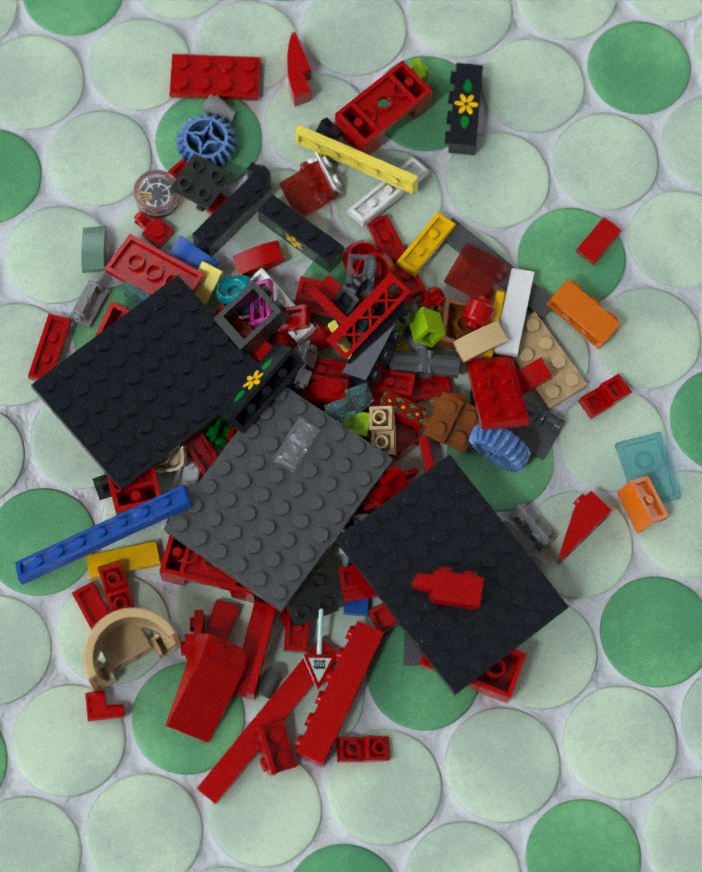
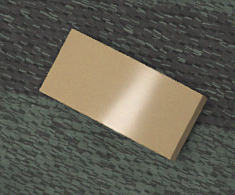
(480, 341)
(383, 428)

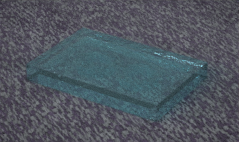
(649, 457)

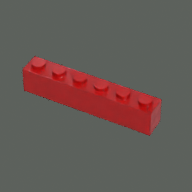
(339, 694)

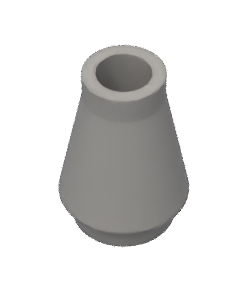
(217, 106)

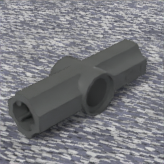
(425, 364)

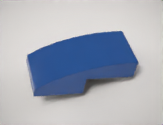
(191, 254)

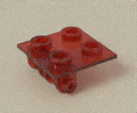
(307, 189)

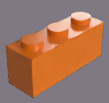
(583, 313)

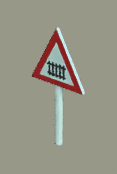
(317, 663)

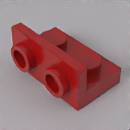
(274, 747)

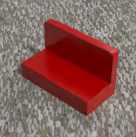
(325, 294)

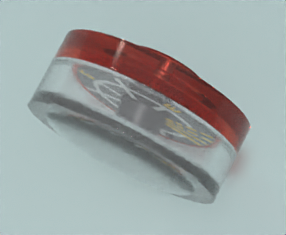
(154, 194)

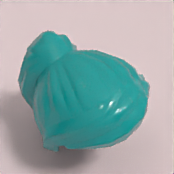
(230, 288)

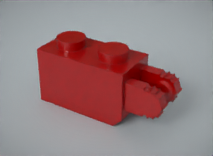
(451, 588)

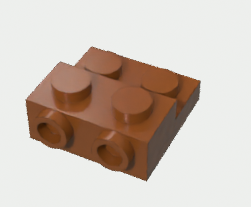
(454, 325)
(451, 421)

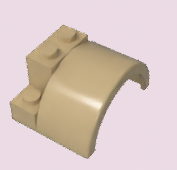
(123, 641)

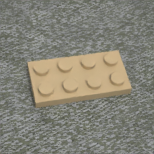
(537, 343)

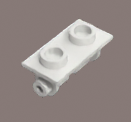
(325, 164)

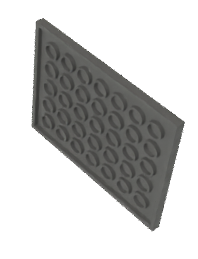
(271, 522)

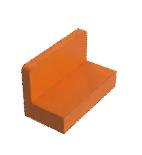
(642, 503)

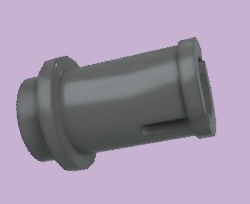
(269, 682)

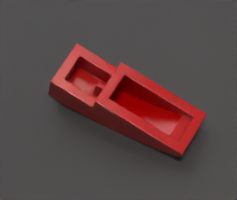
(298, 72)

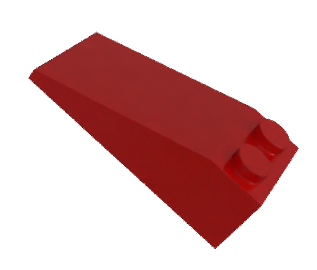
(498, 680)
(206, 686)

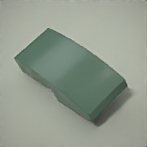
(93, 249)

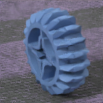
(190, 134)
(500, 448)

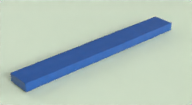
(103, 534)

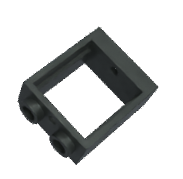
(261, 332)

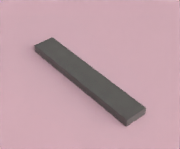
(461, 236)

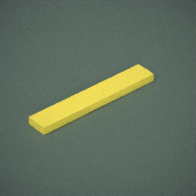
(356, 159)

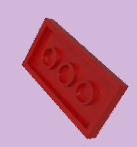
(216, 75)
(149, 267)
(497, 393)

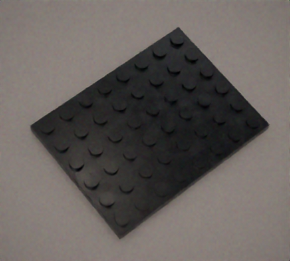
(146, 383)
(451, 525)

